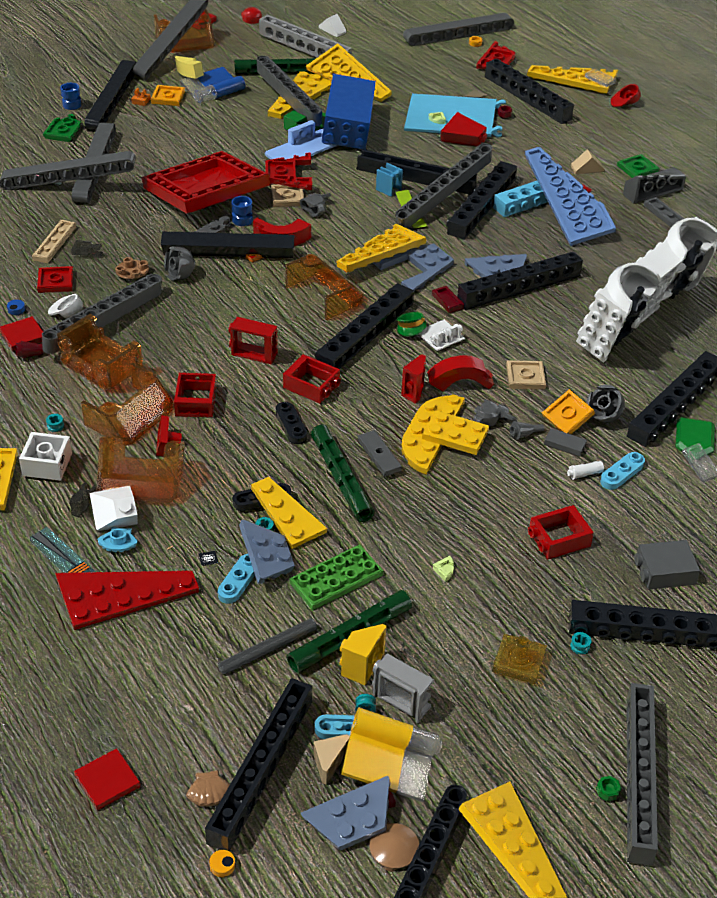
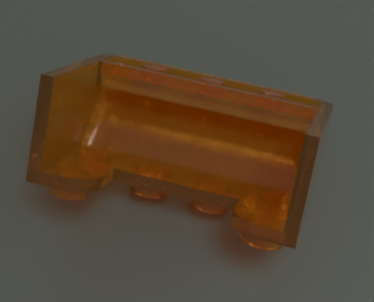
(149, 478)

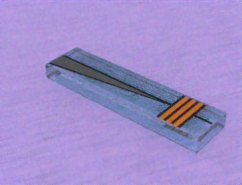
(59, 552)

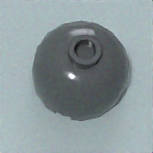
(179, 263)
(607, 403)

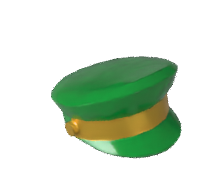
(411, 324)

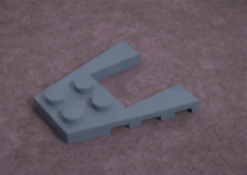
(427, 258)

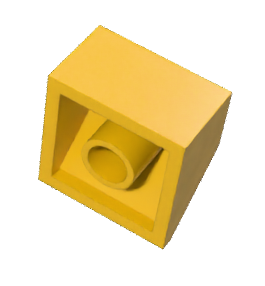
(361, 653)

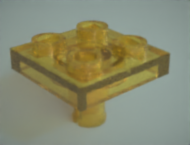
(519, 658)

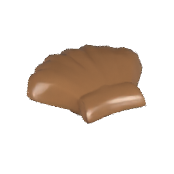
(207, 789)

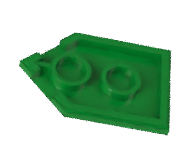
(62, 129)
(693, 432)

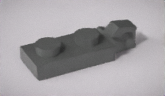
(216, 226)

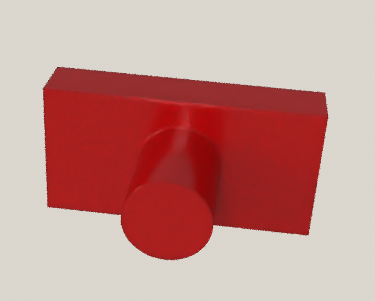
(165, 436)

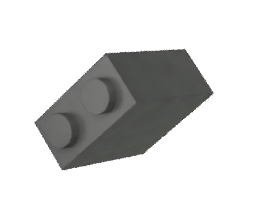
(667, 564)

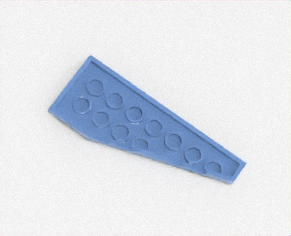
(574, 208)

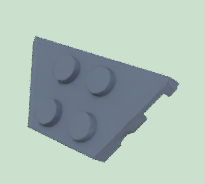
(495, 264)
(266, 551)
(352, 815)

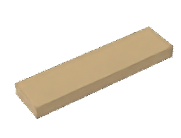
(54, 241)

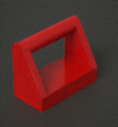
(413, 379)

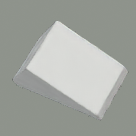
(333, 26)

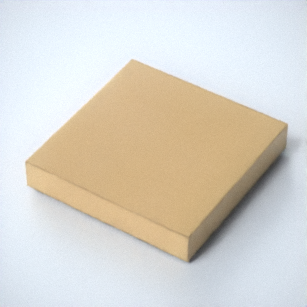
(286, 196)
(525, 374)

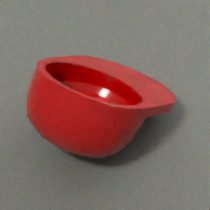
(251, 15)
(627, 95)

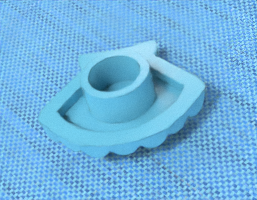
(118, 540)

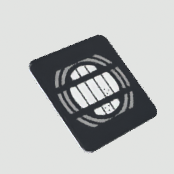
(208, 558)

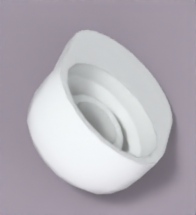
(66, 306)

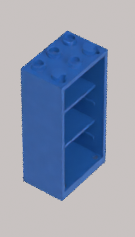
(348, 111)

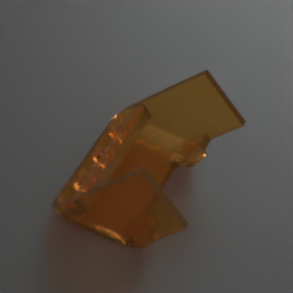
(197, 37)
(345, 293)
(136, 414)

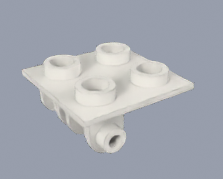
(442, 334)

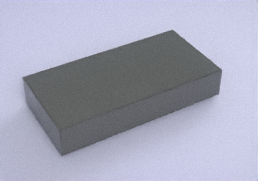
(565, 442)

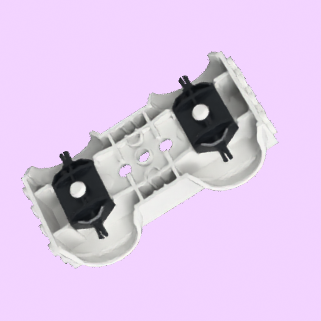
(639, 287)

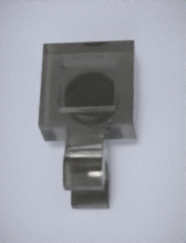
(83, 248)
(80, 501)

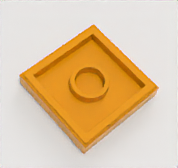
(167, 95)
(568, 412)

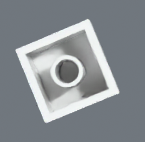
(45, 456)

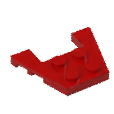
(283, 171)

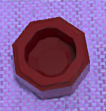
(505, 111)

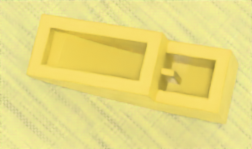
(189, 67)

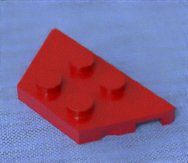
(496, 52)

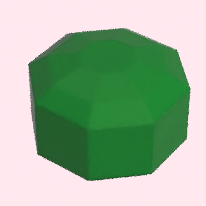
(608, 788)

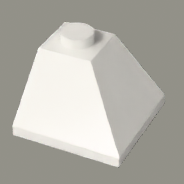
(113, 508)

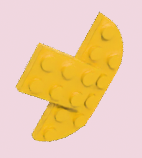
(438, 425)

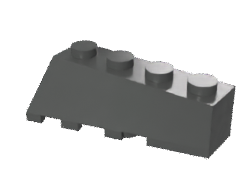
(653, 185)

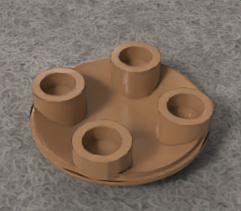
(132, 268)
(394, 846)

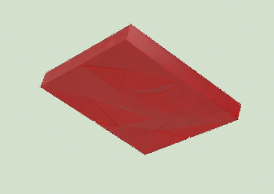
(205, 181)

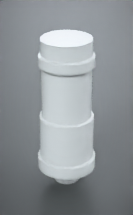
(585, 469)

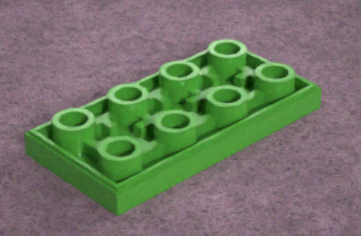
(336, 577)

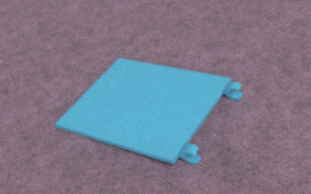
(477, 109)

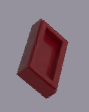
(447, 299)

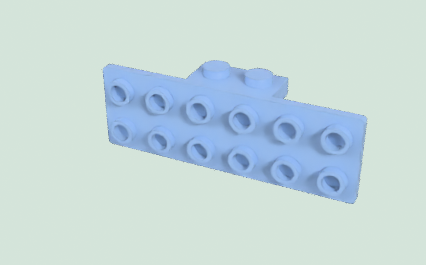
(300, 141)

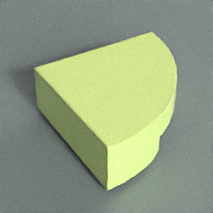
(438, 118)
(444, 568)

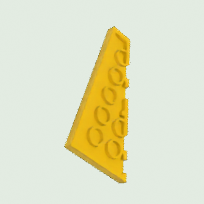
(341, 62)
(573, 77)
(310, 83)
(380, 247)
(510, 836)

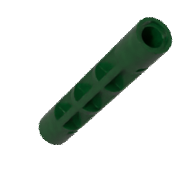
(245, 66)
(342, 473)
(330, 642)

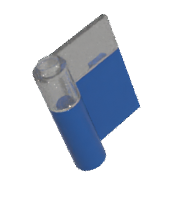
(213, 85)

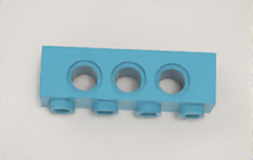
(519, 199)

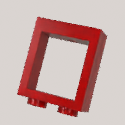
(249, 351)
(306, 364)
(195, 406)
(581, 531)

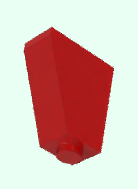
(463, 131)

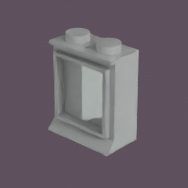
(402, 686)

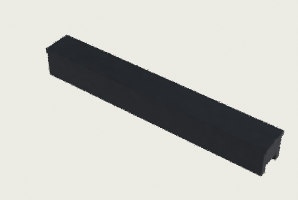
(412, 170)
(230, 244)

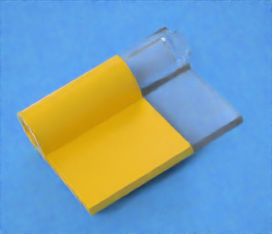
(391, 749)

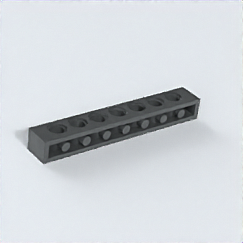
(641, 775)

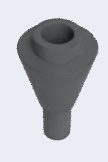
(521, 429)

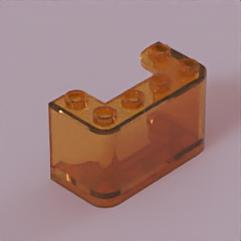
(96, 355)

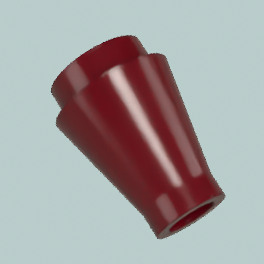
(28, 349)

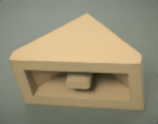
(587, 164)
(329, 755)

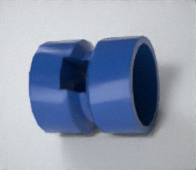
(70, 94)
(242, 211)

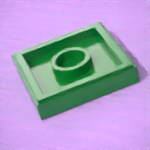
(637, 166)

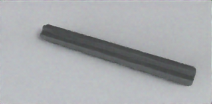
(267, 646)

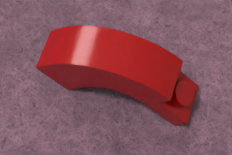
(299, 228)
(459, 368)

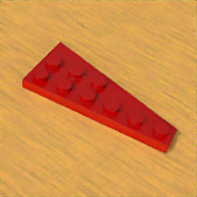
(107, 595)

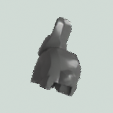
(314, 204)
(490, 413)

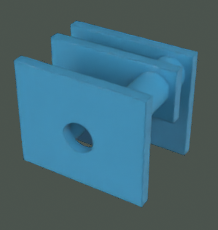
(389, 178)

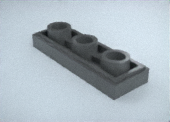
(379, 453)

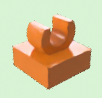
(140, 98)

